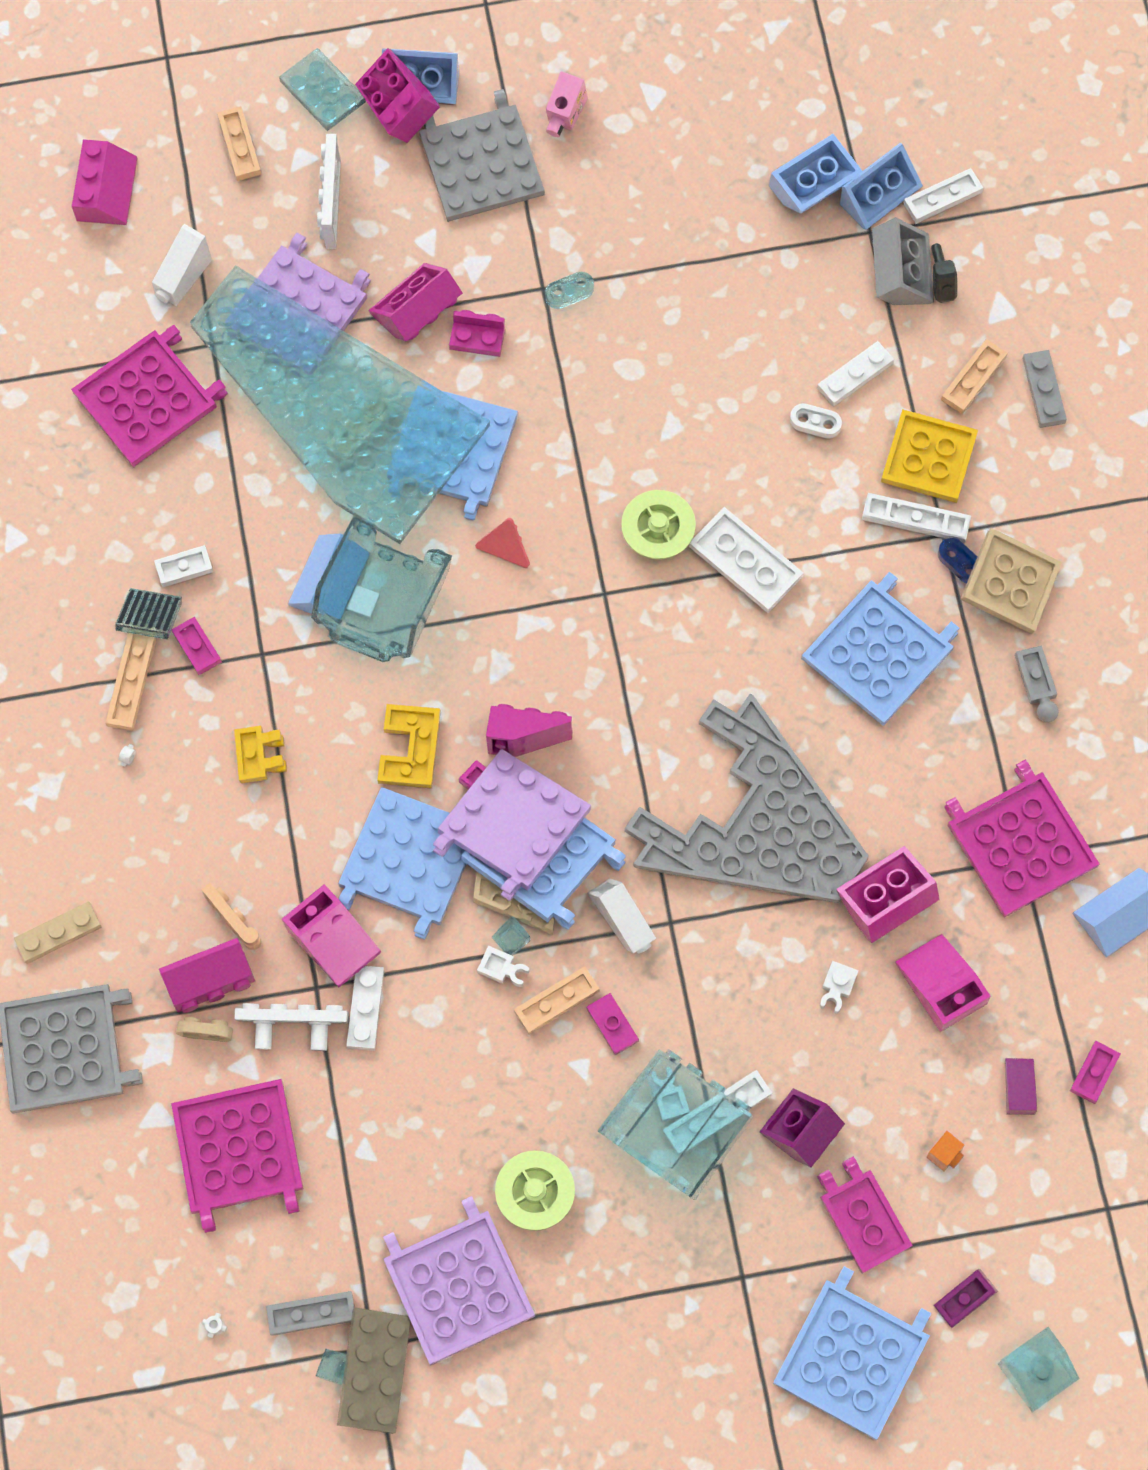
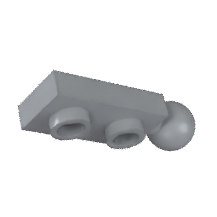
(1038, 681)

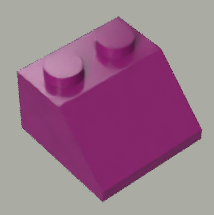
(802, 1127)

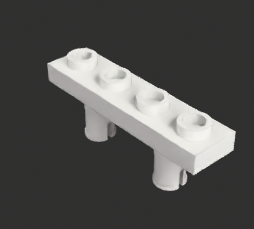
(317, 1019)

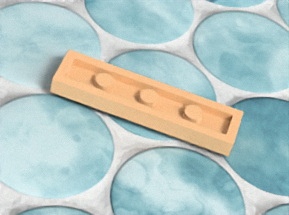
(130, 681)

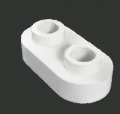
(816, 419)

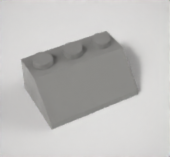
(902, 263)

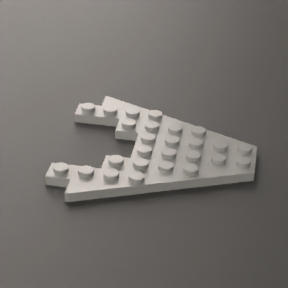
(779, 836)

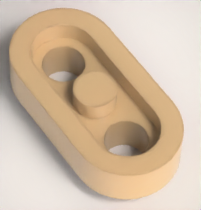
(214, 1031)

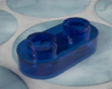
(963, 558)

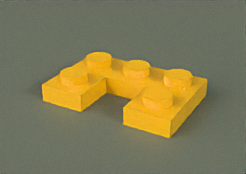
(418, 766)

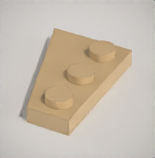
(489, 896)

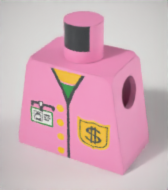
(565, 103)

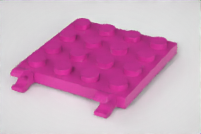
(146, 396)
(1021, 842)
(237, 1149)

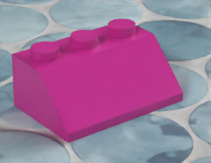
(103, 183)
(416, 301)
(888, 894)
(207, 976)

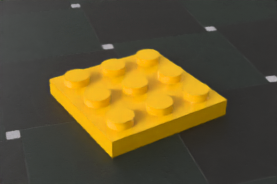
(929, 456)

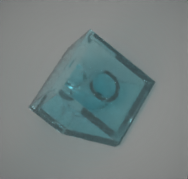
(1039, 1369)

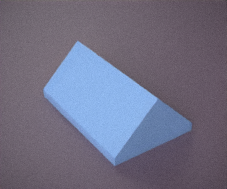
(435, 70)
(880, 187)
(317, 562)
(1117, 913)

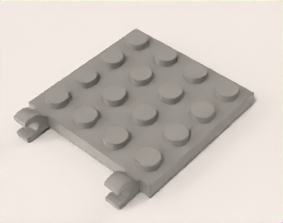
(481, 161)
(63, 1048)

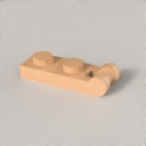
(234, 918)

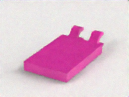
(863, 1217)

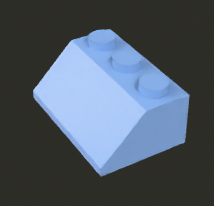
(813, 175)

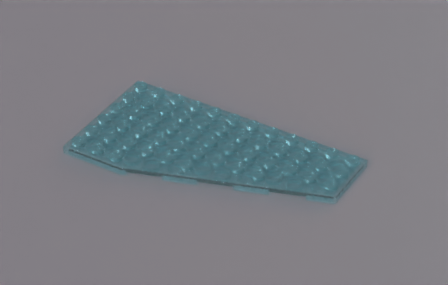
(349, 414)

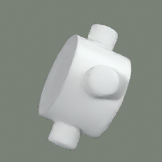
(127, 755)
(214, 1325)

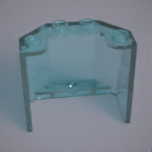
(377, 595)
(677, 1123)

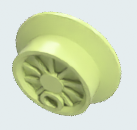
(658, 524)
(535, 1190)

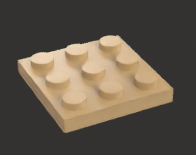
(1011, 580)

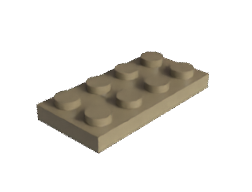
(374, 1371)

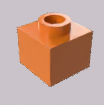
(946, 1152)

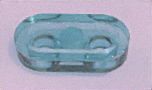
(570, 290)

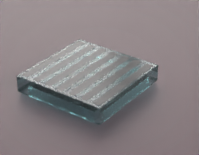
(148, 613)

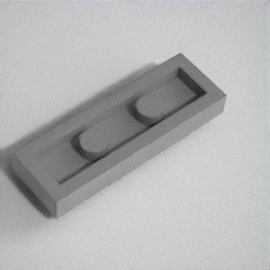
(1044, 389)
(310, 1313)

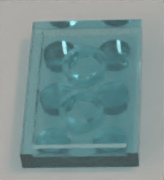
(322, 89)

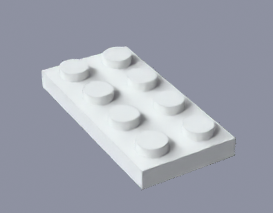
(329, 194)
(746, 559)

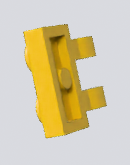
(251, 753)

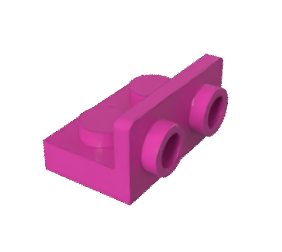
(477, 333)

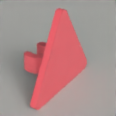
(505, 543)

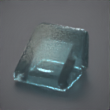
(511, 936)
(332, 1367)

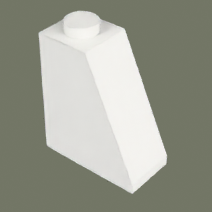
(181, 266)
(622, 915)

